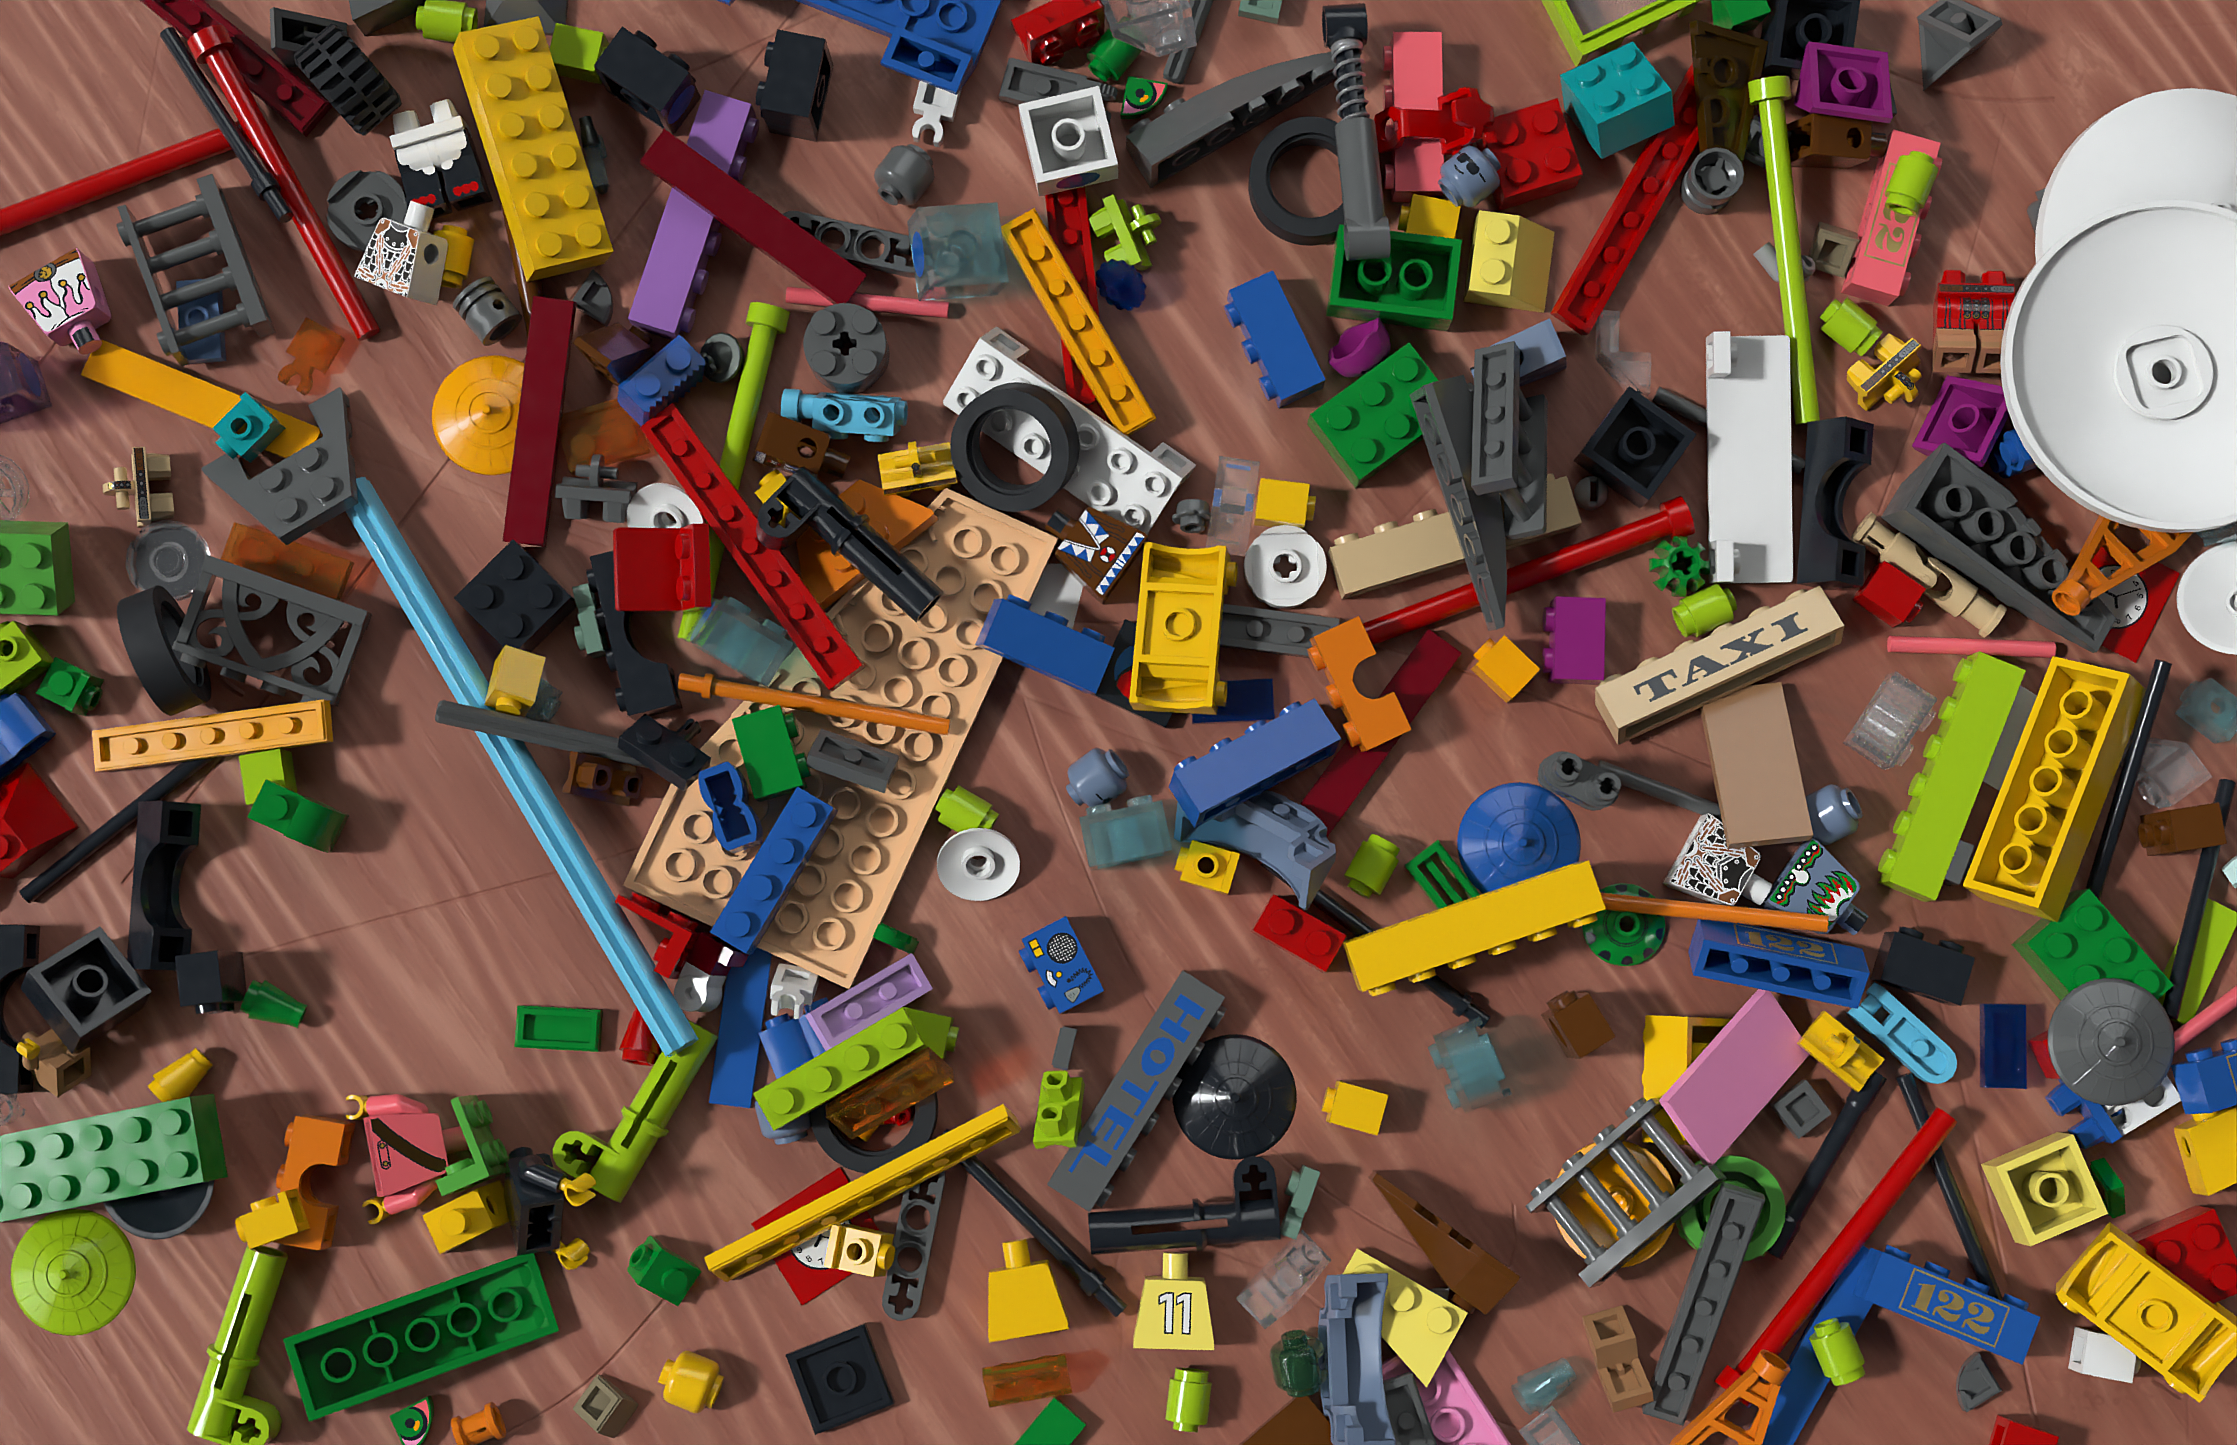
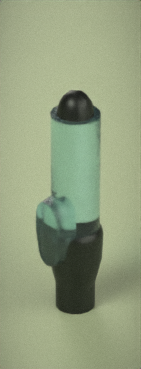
(595, 153)

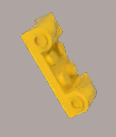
(1180, 629)
(2150, 1312)

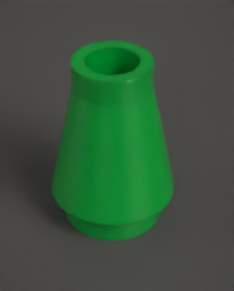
(271, 1004)

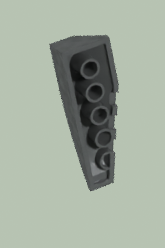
(1222, 114)
(1447, 427)
(1985, 538)

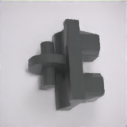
(579, 491)

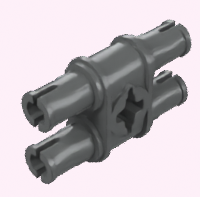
(1578, 781)

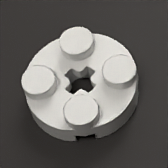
(1301, 550)

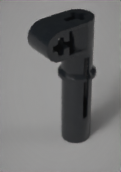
(849, 536)
(1246, 1220)

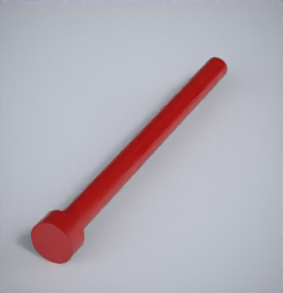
(213, 48)
(114, 180)
(1672, 520)
(1846, 1244)

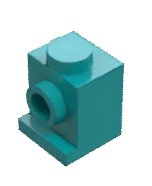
(260, 431)

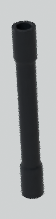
(1825, 1159)

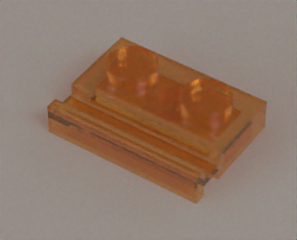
(601, 430)

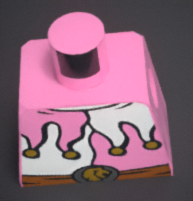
(66, 300)

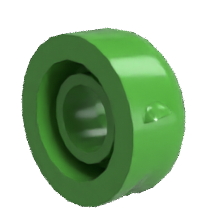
(1751, 1176)

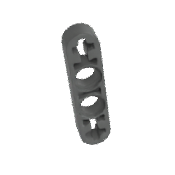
(855, 237)
(917, 1238)

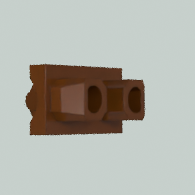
(602, 779)

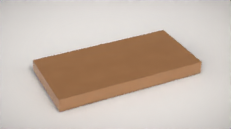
(1756, 768)

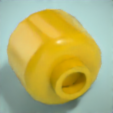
(691, 1382)

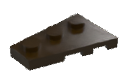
(1721, 70)

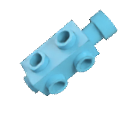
(854, 416)

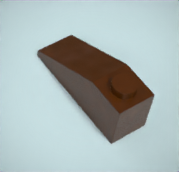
(615, 351)

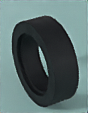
(1276, 219)
(978, 477)
(148, 630)
(863, 1160)

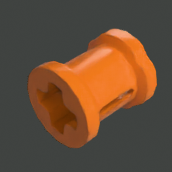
(479, 1426)

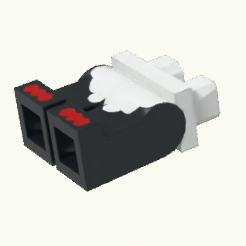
(437, 148)

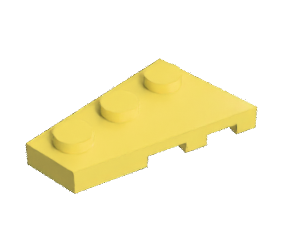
(1413, 1319)

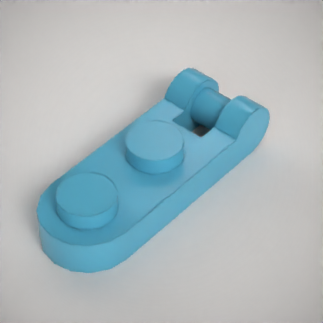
(1905, 1036)

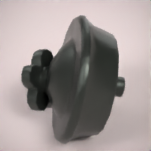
(722, 357)

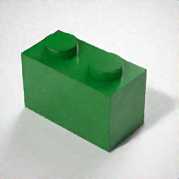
(770, 752)

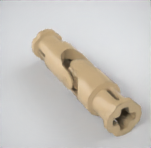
(1908, 558)

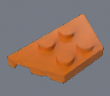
(889, 515)

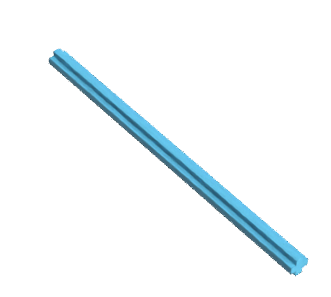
(522, 776)

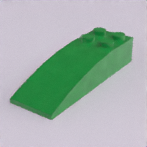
(420, 1335)

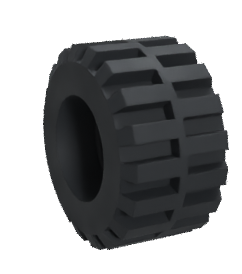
(348, 79)

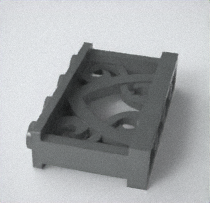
(236, 587)

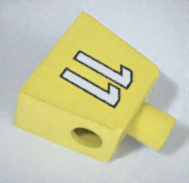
(1174, 1309)

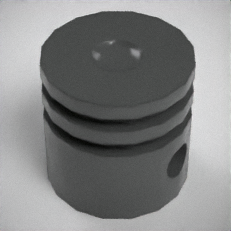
(487, 311)

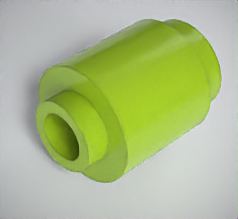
(445, 19)
(1911, 183)
(1850, 326)
(1704, 611)
(965, 810)
(1372, 866)
(1837, 1351)
(1188, 1399)

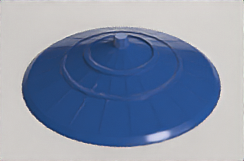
(1516, 836)

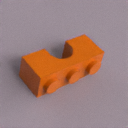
(1368, 720)
(311, 1143)

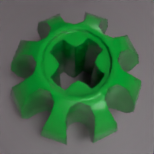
(1680, 553)

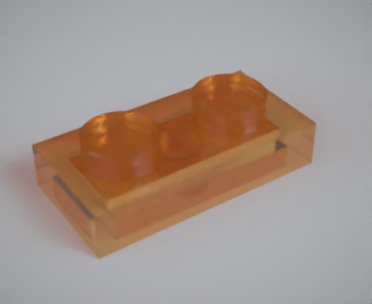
(1027, 1380)

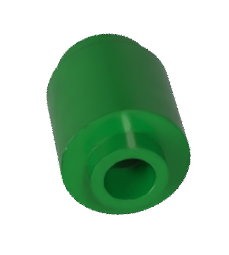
(1111, 57)

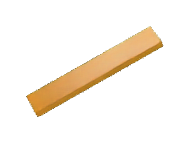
(1077, 323)
(185, 395)
(212, 736)

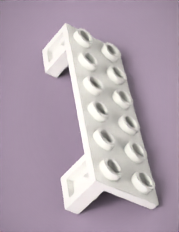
(1749, 458)
(1111, 468)

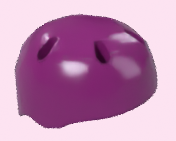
(1360, 348)

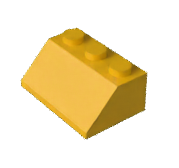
(1669, 1050)

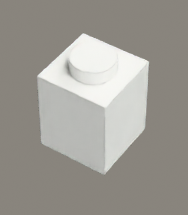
(2102, 1356)

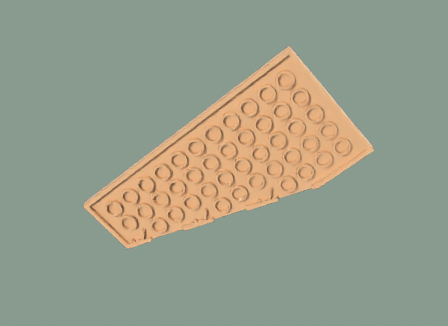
(909, 668)

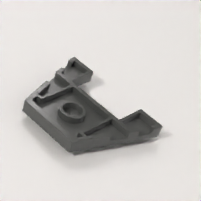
(303, 487)

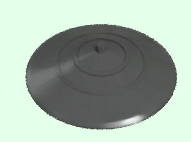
(2111, 1042)

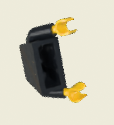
(537, 1202)

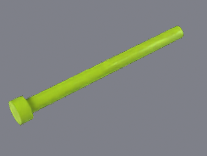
(1770, 96)
(766, 323)

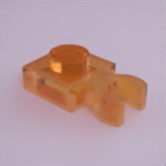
(313, 349)

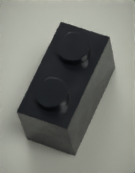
(1922, 967)
(211, 980)

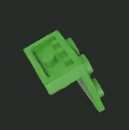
(487, 1152)

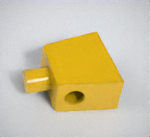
(2209, 1150)
(467, 1217)
(1023, 1296)

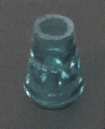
(1543, 1385)

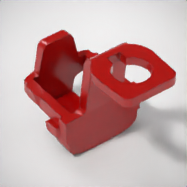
(1456, 122)

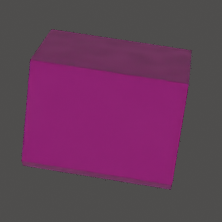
(1845, 82)
(1965, 417)

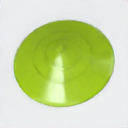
(73, 1272)

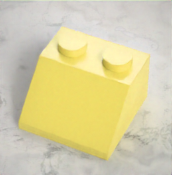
(1508, 262)

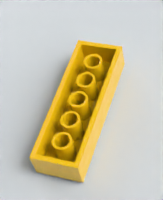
(532, 148)
(2055, 788)
(1474, 925)

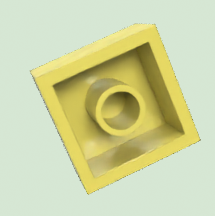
(2044, 1188)

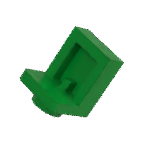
(662, 1271)

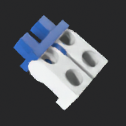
(2110, 1122)

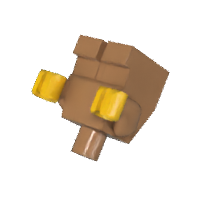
(53, 1062)

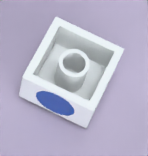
(1068, 141)

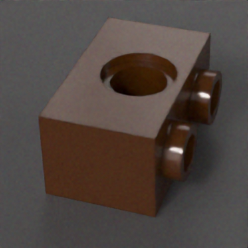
(2182, 829)
(1577, 1023)

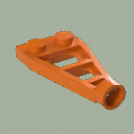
(2088, 582)
(1748, 1387)

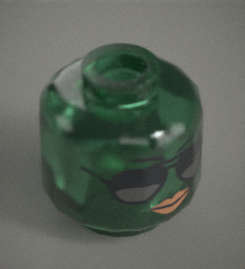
(1298, 1363)

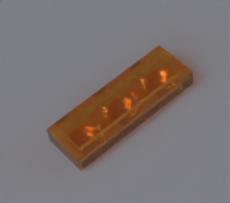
(289, 563)
(889, 1093)

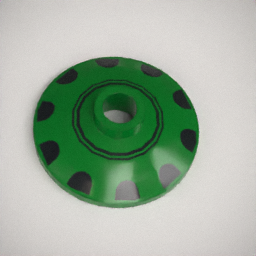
(1621, 947)

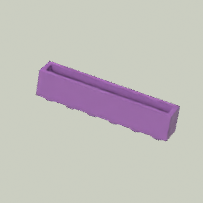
(686, 231)

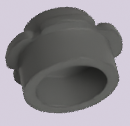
(1192, 515)

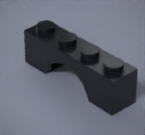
(1834, 456)
(645, 684)
(163, 842)
(17, 955)

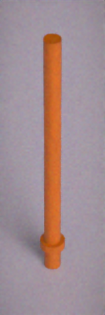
(710, 686)
(1715, 912)

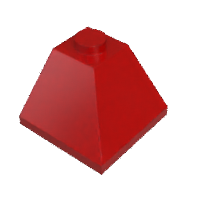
(29, 821)

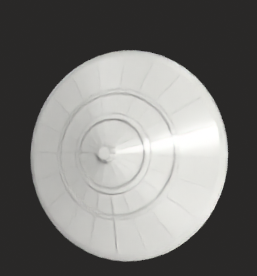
(2210, 598)

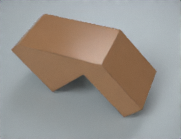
(1617, 1359)

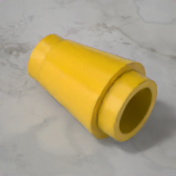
(180, 1077)

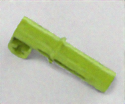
(641, 1122)
(235, 1356)

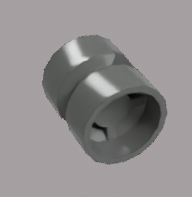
(1711, 181)

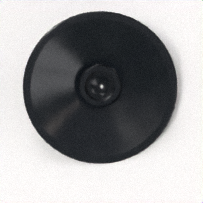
(1235, 1097)
(161, 1212)

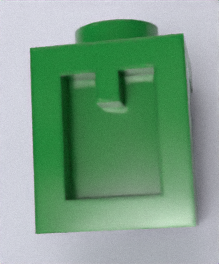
(71, 687)

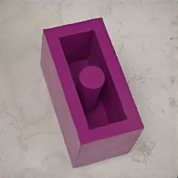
(1575, 640)

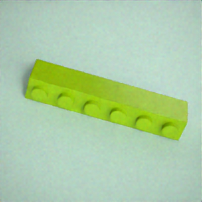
(1950, 776)

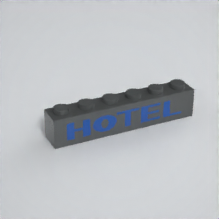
(1136, 1091)

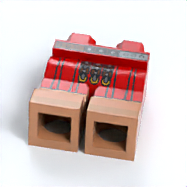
(1970, 320)

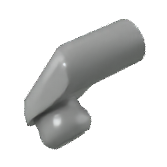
(1767, 258)

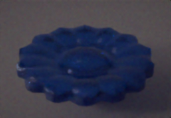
(1121, 284)

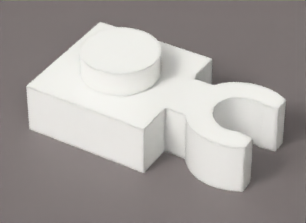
(934, 106)
(792, 989)

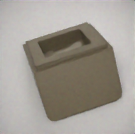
(1833, 249)
(605, 1407)

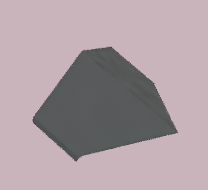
(1951, 34)

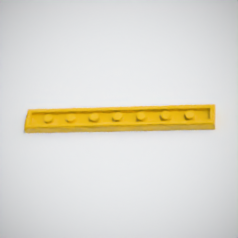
(863, 1193)

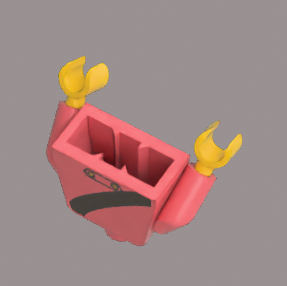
(404, 1149)

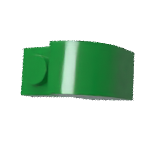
(298, 816)

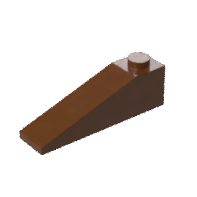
(1461, 1264)

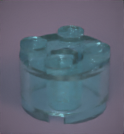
(1470, 1066)

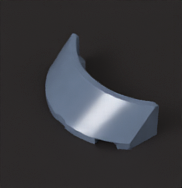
(1276, 834)
(1352, 1348)

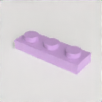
(868, 1002)

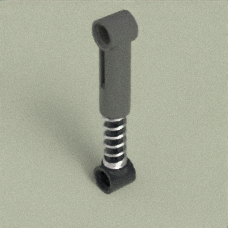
(1356, 136)

